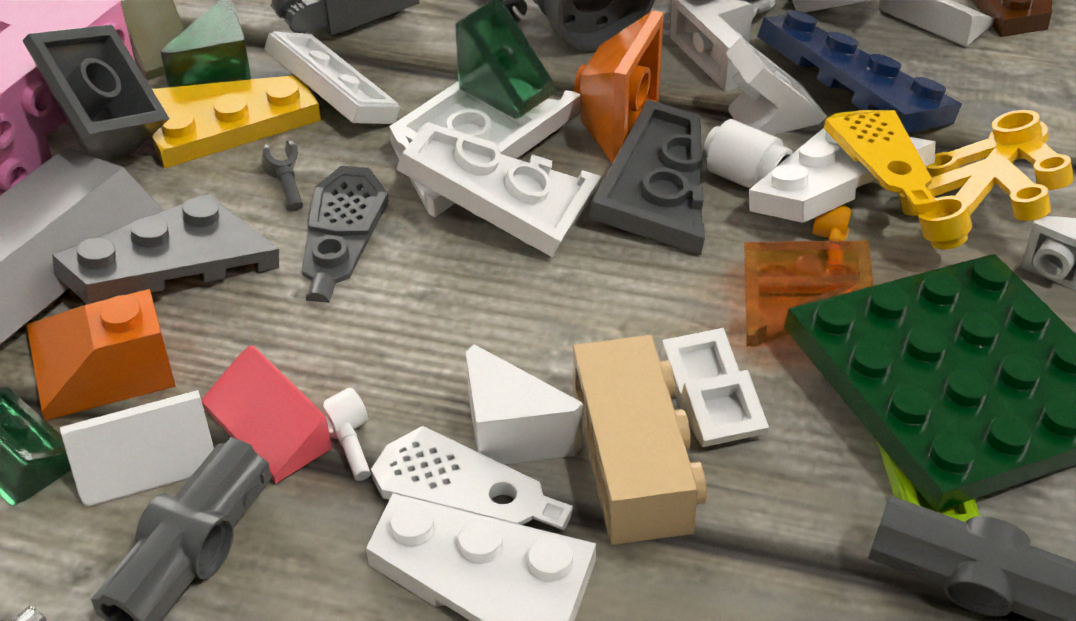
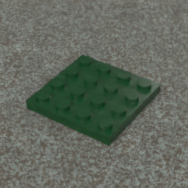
(951, 375)

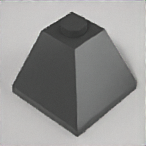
(97, 88)

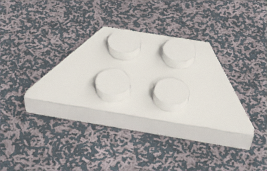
(469, 115)

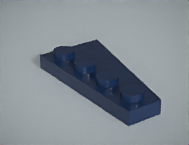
(872, 77)

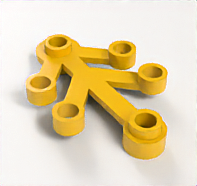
(1013, 138)

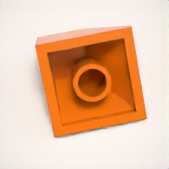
(620, 81)
(99, 355)

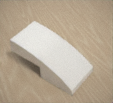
(712, 389)

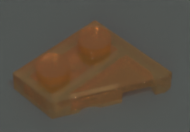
(796, 274)

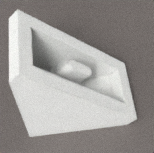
(518, 414)

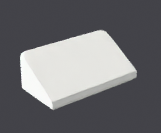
(941, 18)
(137, 448)

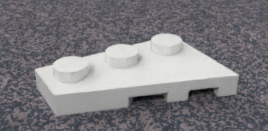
(817, 179)
(505, 191)
(480, 562)

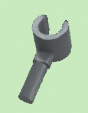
(284, 172)

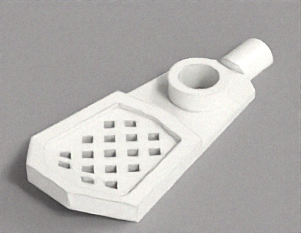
(452, 475)

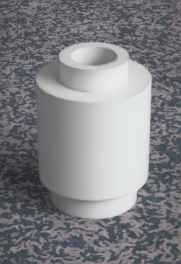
(743, 153)

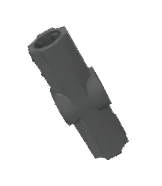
(184, 535)
(978, 562)

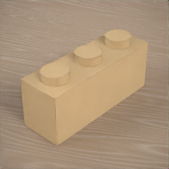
(637, 440)

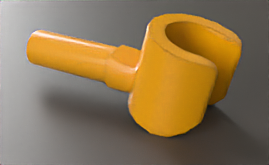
(833, 224)

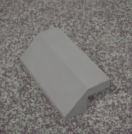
(51, 211)

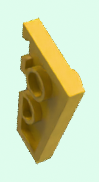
(229, 115)

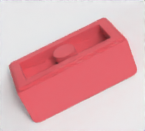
(269, 413)

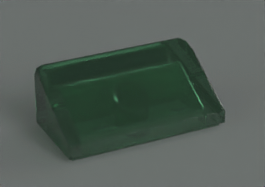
(29, 450)

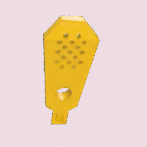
(886, 151)

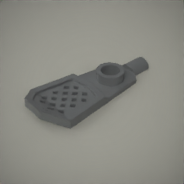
(340, 221)

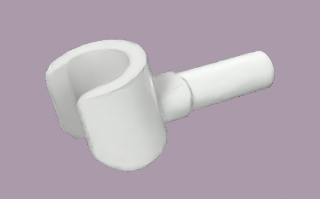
(344, 414)

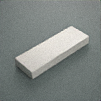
(332, 78)

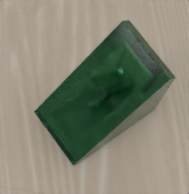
(208, 50)
(499, 62)

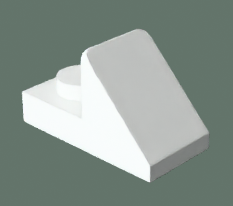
(708, 30)
(770, 96)

